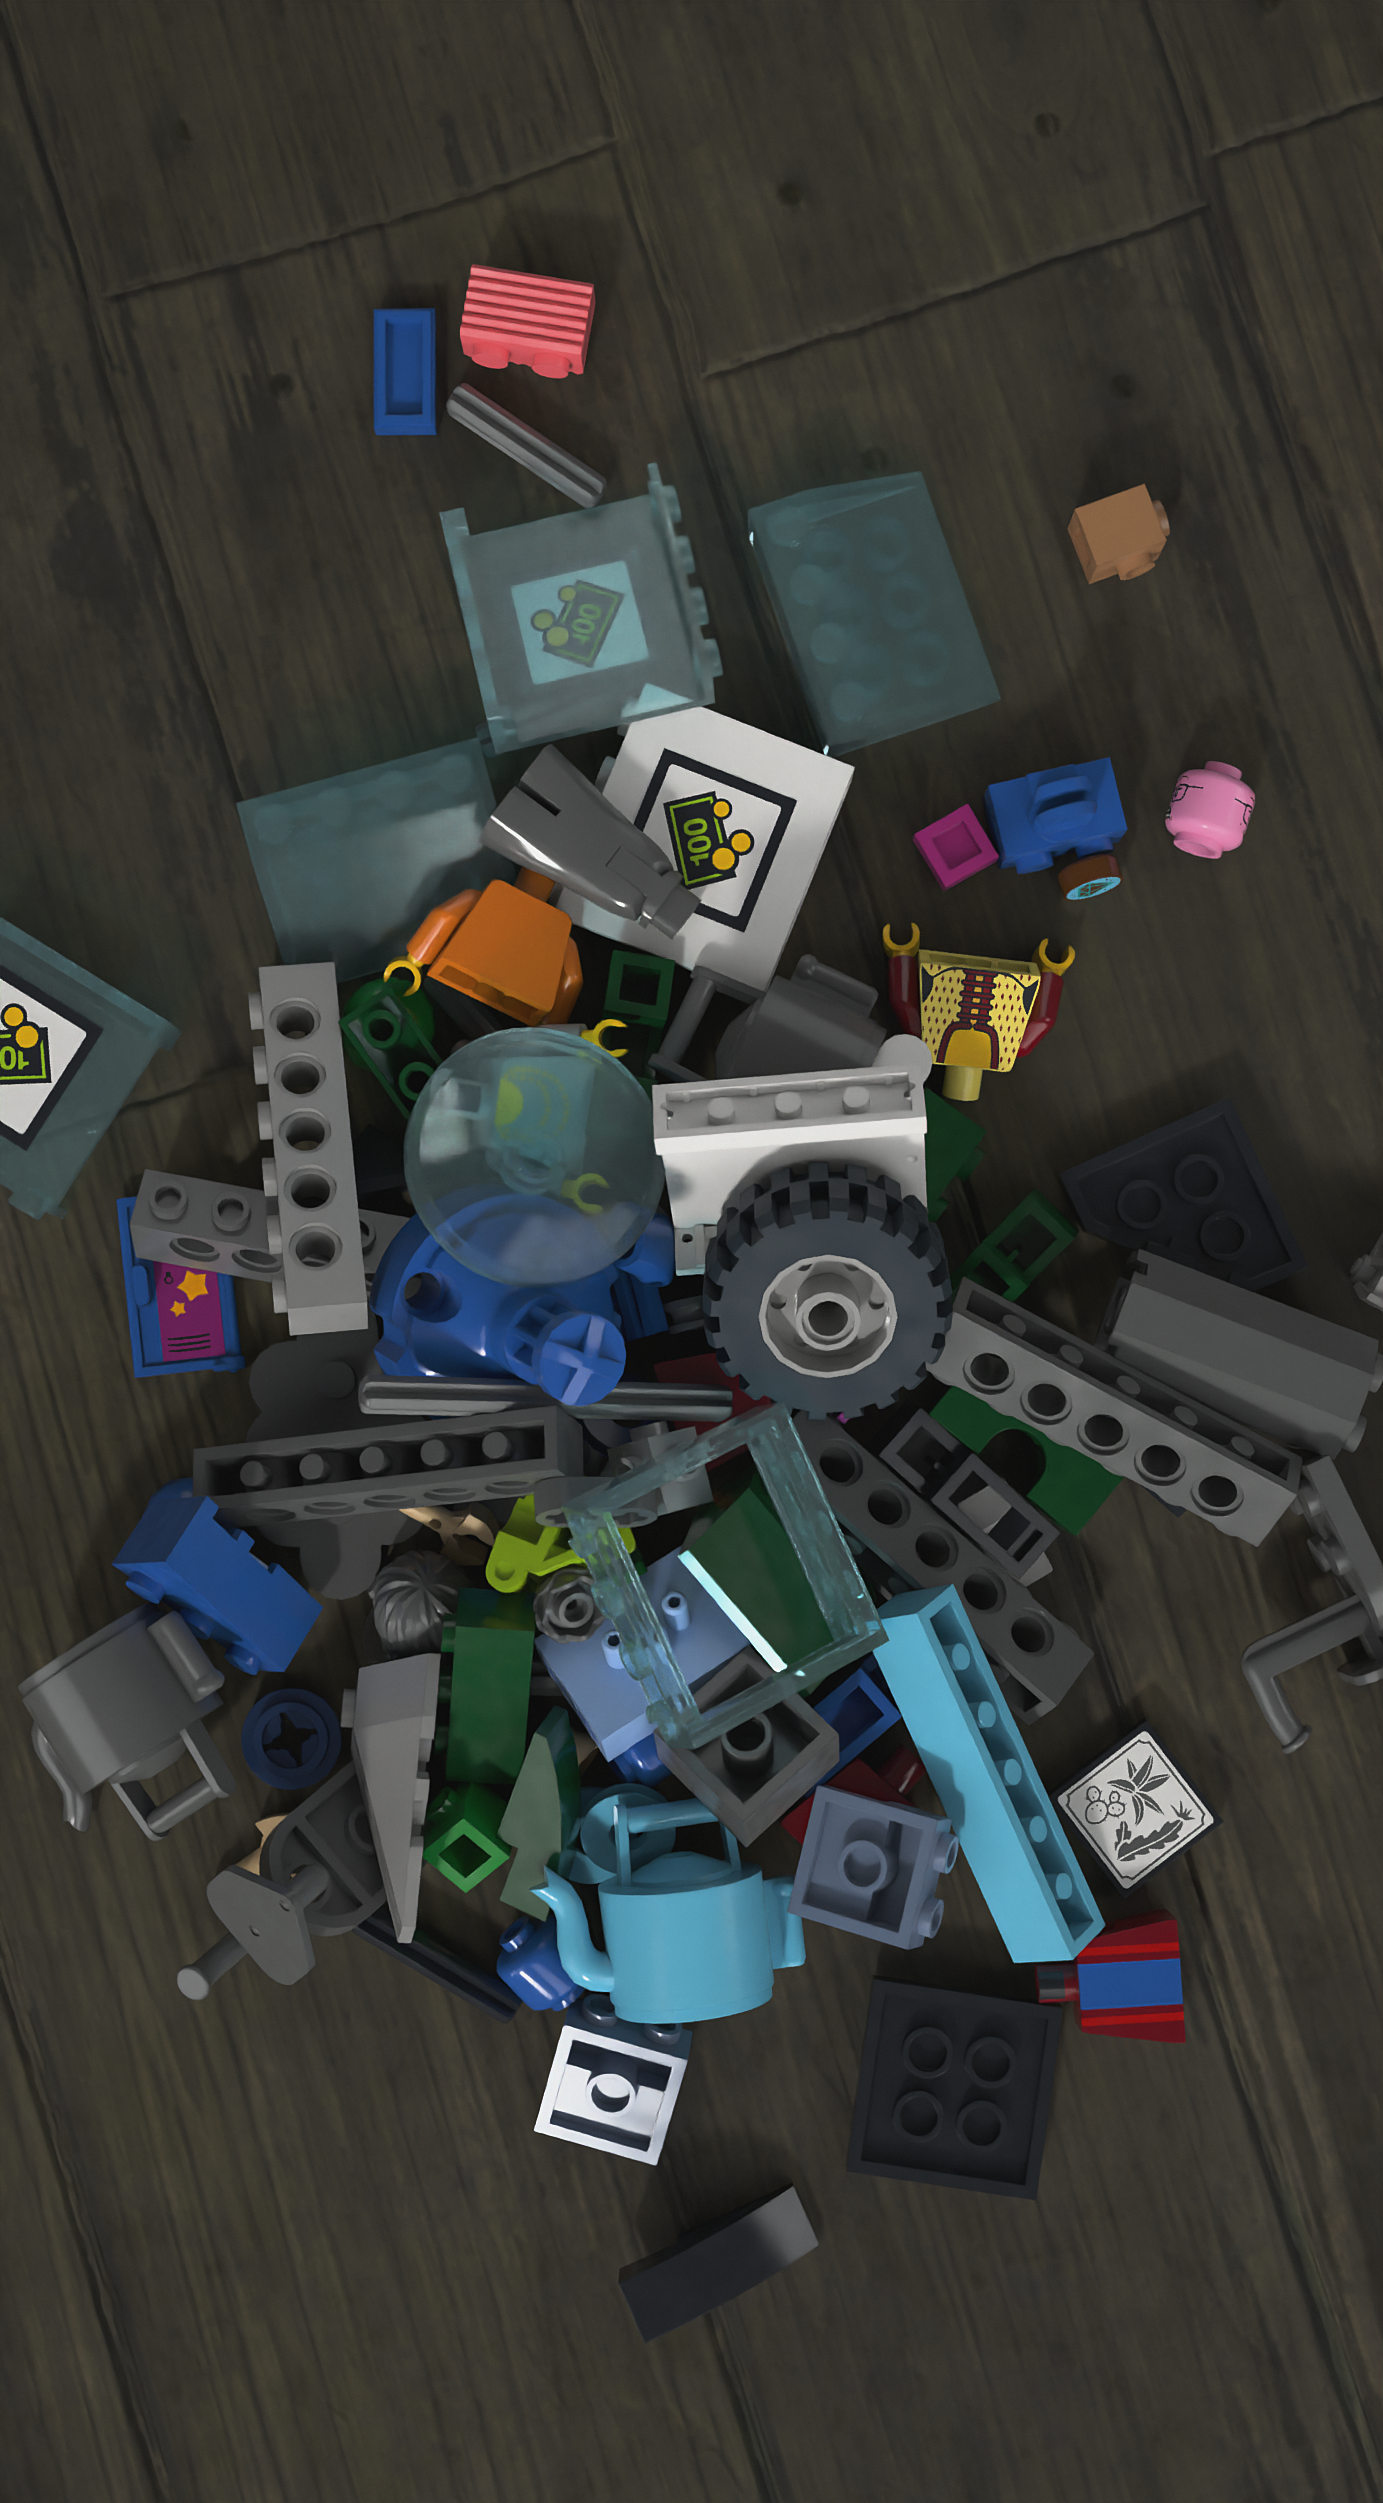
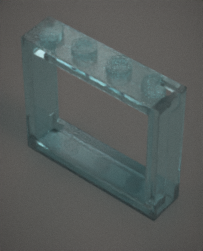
(813, 1537)

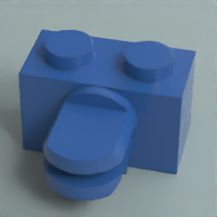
(1055, 815)

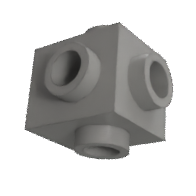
(650, 1442)

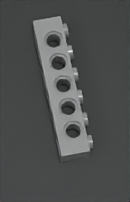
(333, 1294)

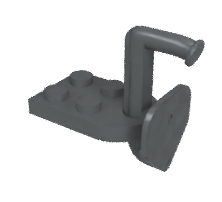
(1346, 1550)
(272, 1916)

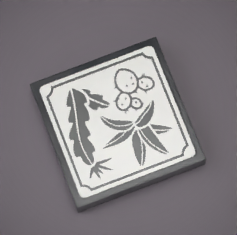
(1134, 1808)

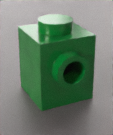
(463, 1833)

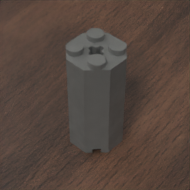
(1243, 1354)

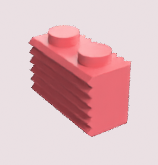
(527, 321)

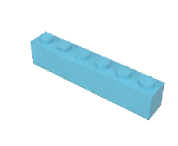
(985, 1777)

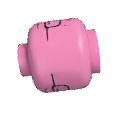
(1210, 810)

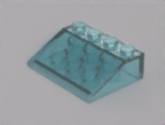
(870, 609)
(370, 853)

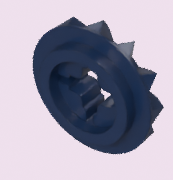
(279, 1765)

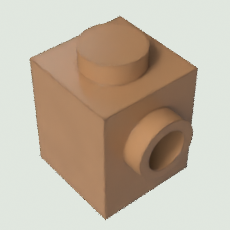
(1119, 534)

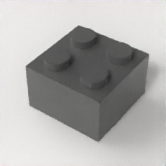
(760, 1764)

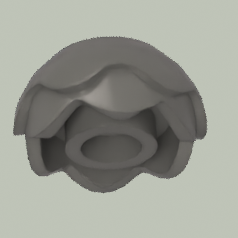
(563, 1622)

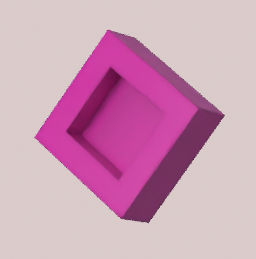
(955, 847)

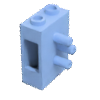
(603, 1691)

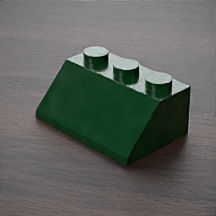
(754, 1574)

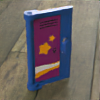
(190, 1313)

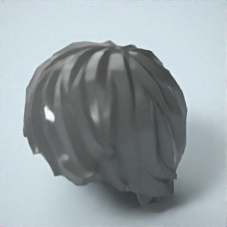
(412, 1602)

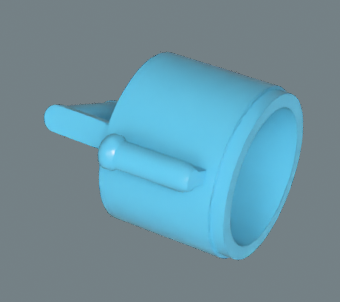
(680, 1932)

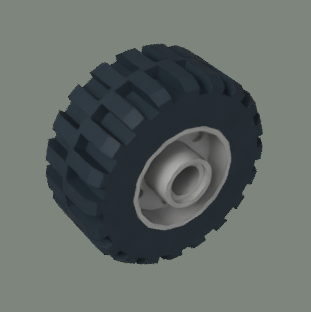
(827, 1291)

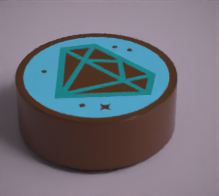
(1090, 877)

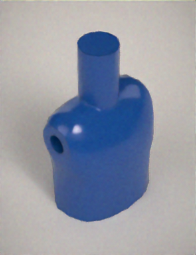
(653, 1254)

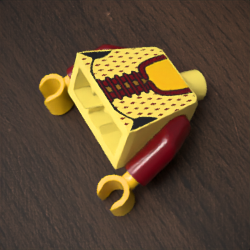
(973, 1008)

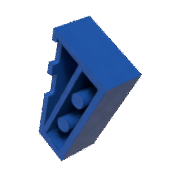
(217, 1584)

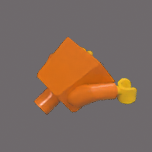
(501, 950)

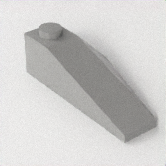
(390, 1743)

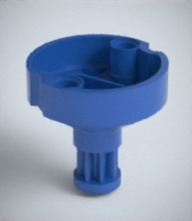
(489, 1329)

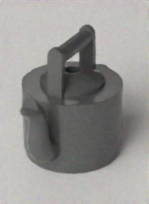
(794, 1028)
(125, 1712)

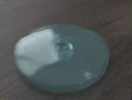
(533, 1158)

